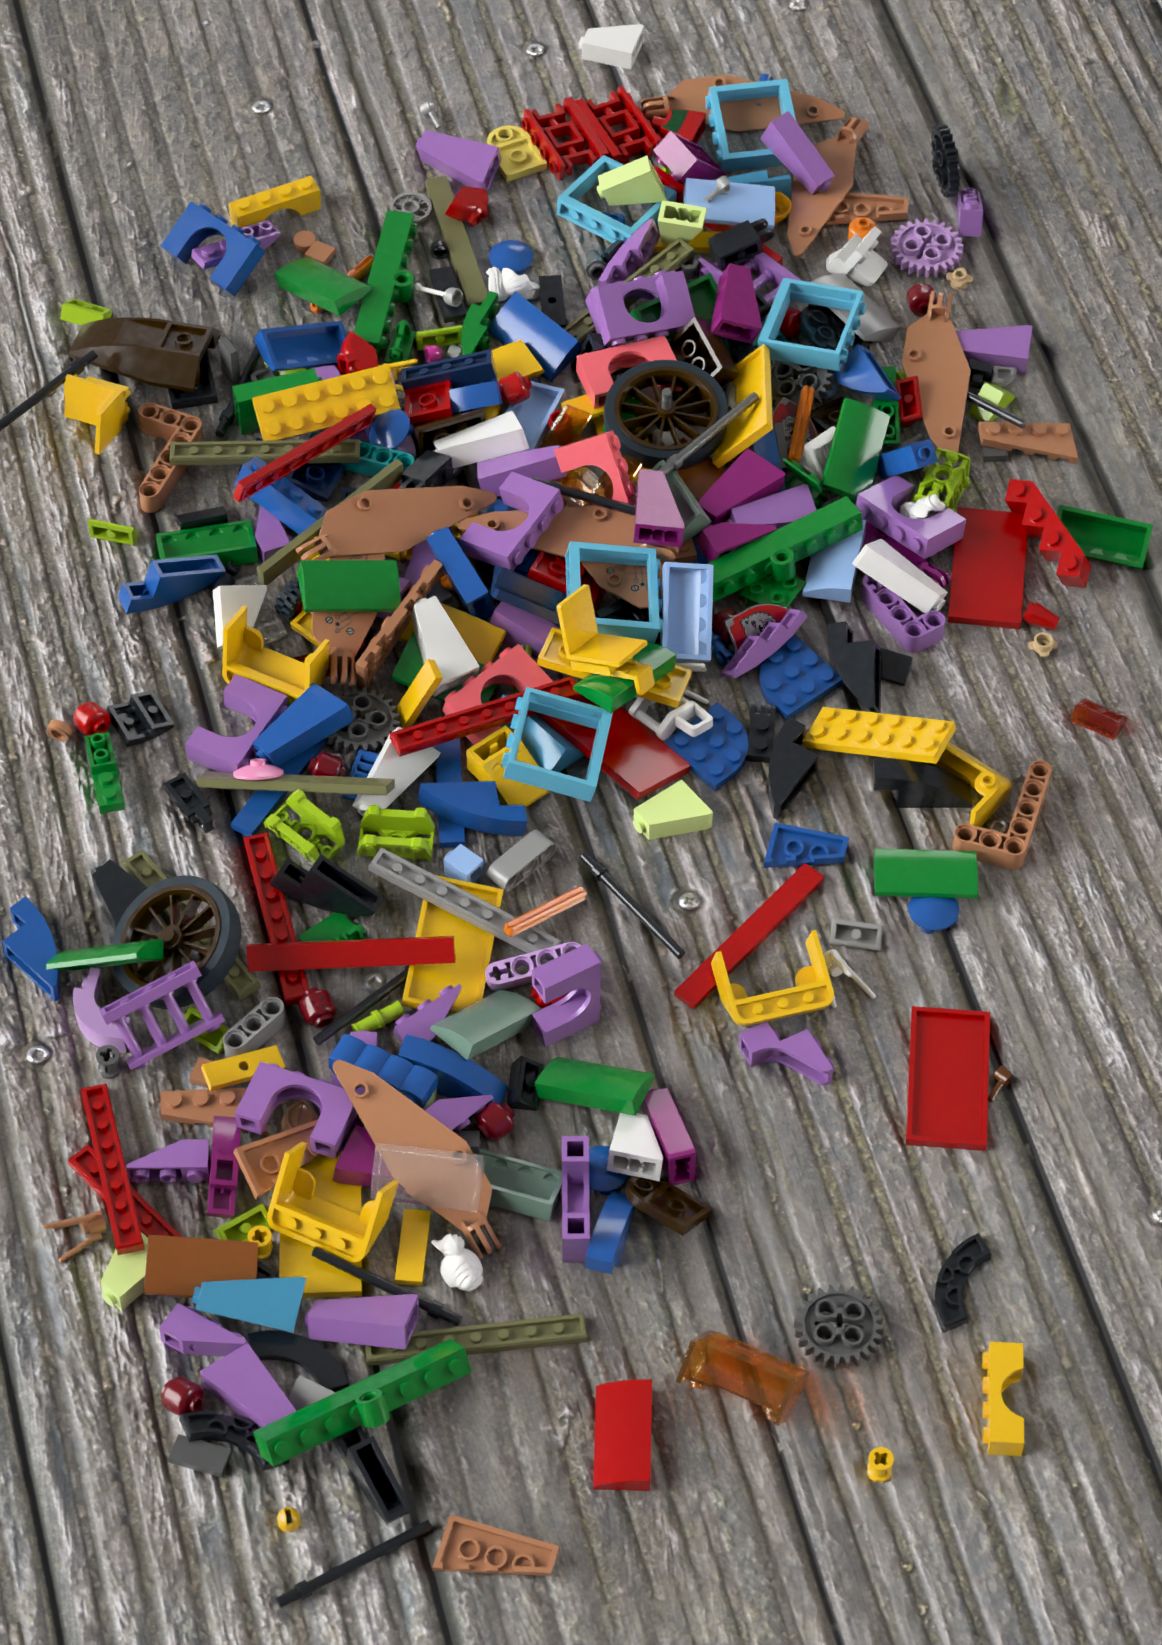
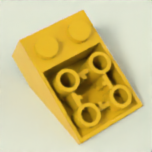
(485, 764)

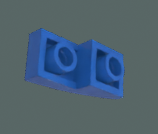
(475, 396)

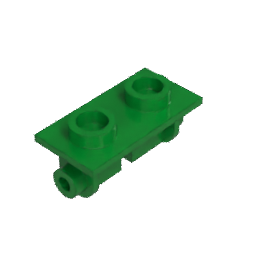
(400, 343)

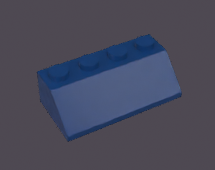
(284, 500)

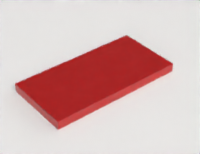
(988, 569)
(631, 752)
(948, 1078)

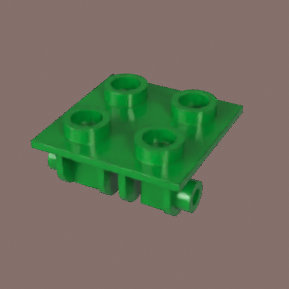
(799, 478)
(772, 591)
(333, 928)

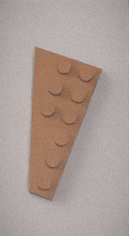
(394, 626)

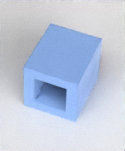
(463, 865)

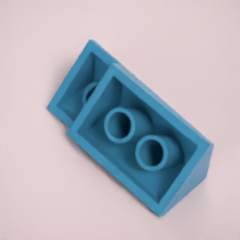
(781, 183)
(546, 745)

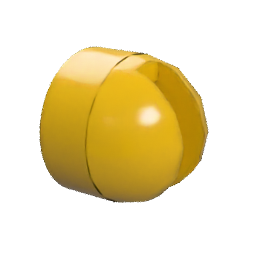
(282, 1523)

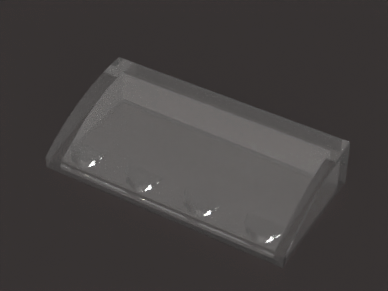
(429, 1176)

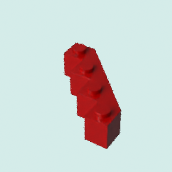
(1043, 522)

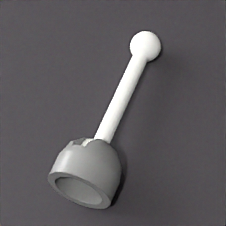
(451, 296)

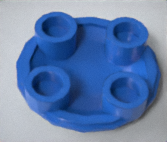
(511, 255)
(390, 429)
(933, 913)
(599, 1178)

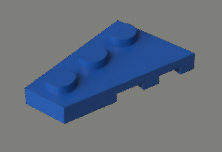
(799, 845)

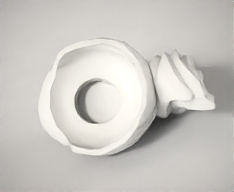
(509, 282)
(923, 508)
(460, 1266)

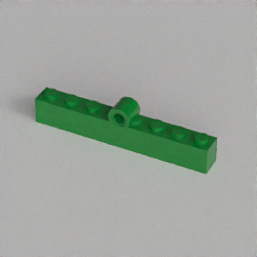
(387, 279)
(785, 546)
(362, 1403)

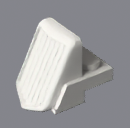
(858, 259)
(816, 454)

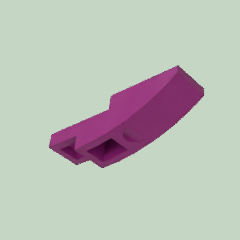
(223, 1168)

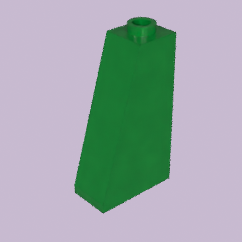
(245, 392)

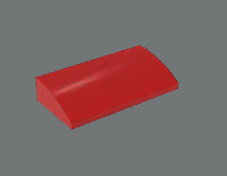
(623, 1435)

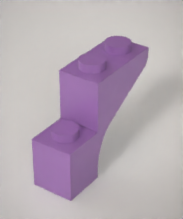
(798, 1052)

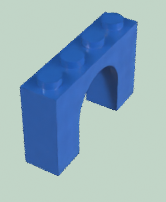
(197, 225)

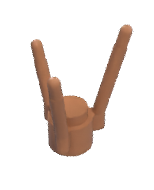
(90, 1224)

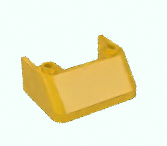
(247, 657)
(981, 777)
(811, 992)
(322, 1223)

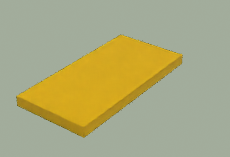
(757, 419)
(472, 952)
(295, 1256)

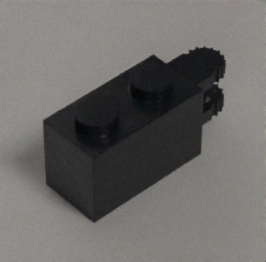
(739, 242)
(429, 470)

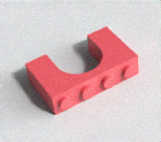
(596, 367)
(604, 453)
(512, 668)

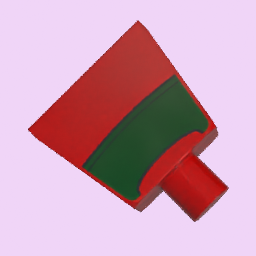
(682, 122)

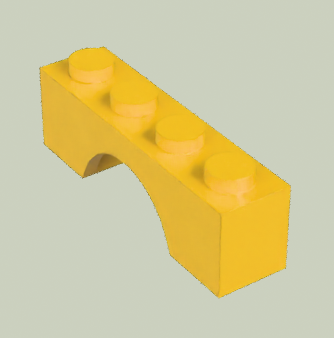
(299, 195)
(1004, 1427)

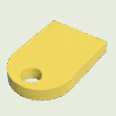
(517, 152)

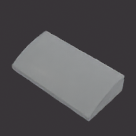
(874, 324)

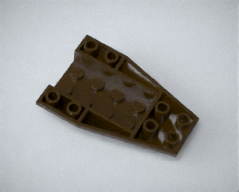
(147, 349)

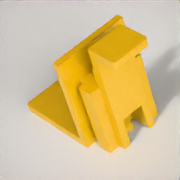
(97, 404)
(597, 651)

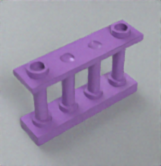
(762, 264)
(140, 1001)

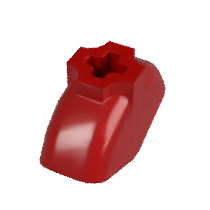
(469, 205)
(356, 355)

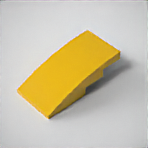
(515, 358)
(479, 636)

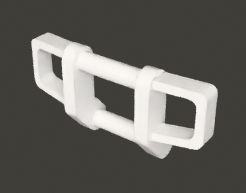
(674, 719)

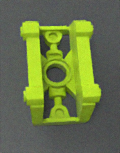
(957, 479)
(312, 820)
(397, 833)

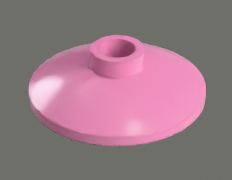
(258, 771)

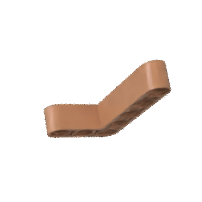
(171, 426)
(1011, 848)

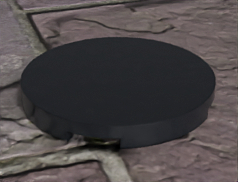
(823, 327)

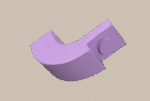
(89, 1016)

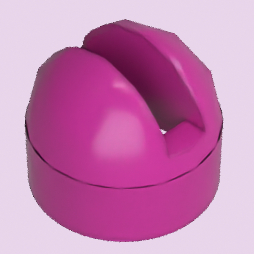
(433, 353)

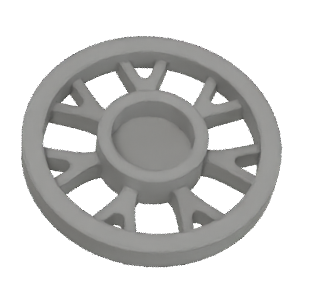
(413, 206)

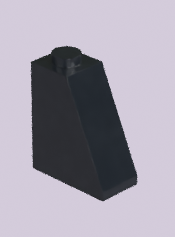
(115, 890)

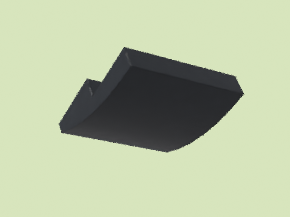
(140, 718)

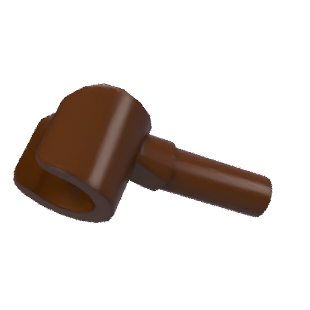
(1003, 1077)

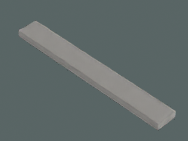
(457, 901)

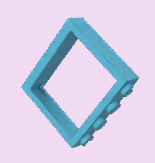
(744, 91)
(594, 220)
(819, 295)
(619, 555)
(567, 710)

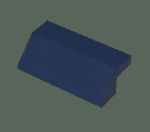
(460, 370)
(526, 593)

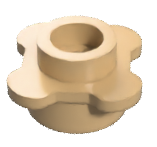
(959, 278)
(1043, 639)

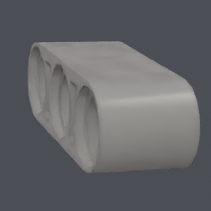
(521, 860)
(260, 1019)

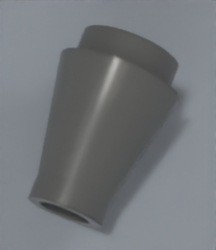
(594, 265)

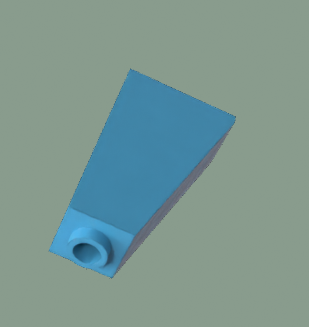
(257, 1301)

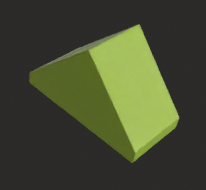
(995, 395)

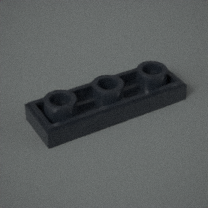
(441, 280)
(552, 298)

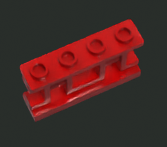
(631, 116)
(554, 126)

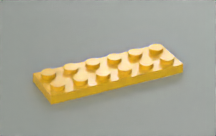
(324, 403)
(667, 690)
(879, 735)

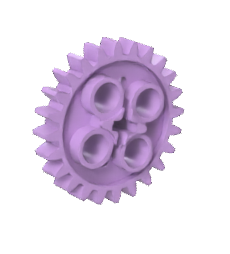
(915, 239)

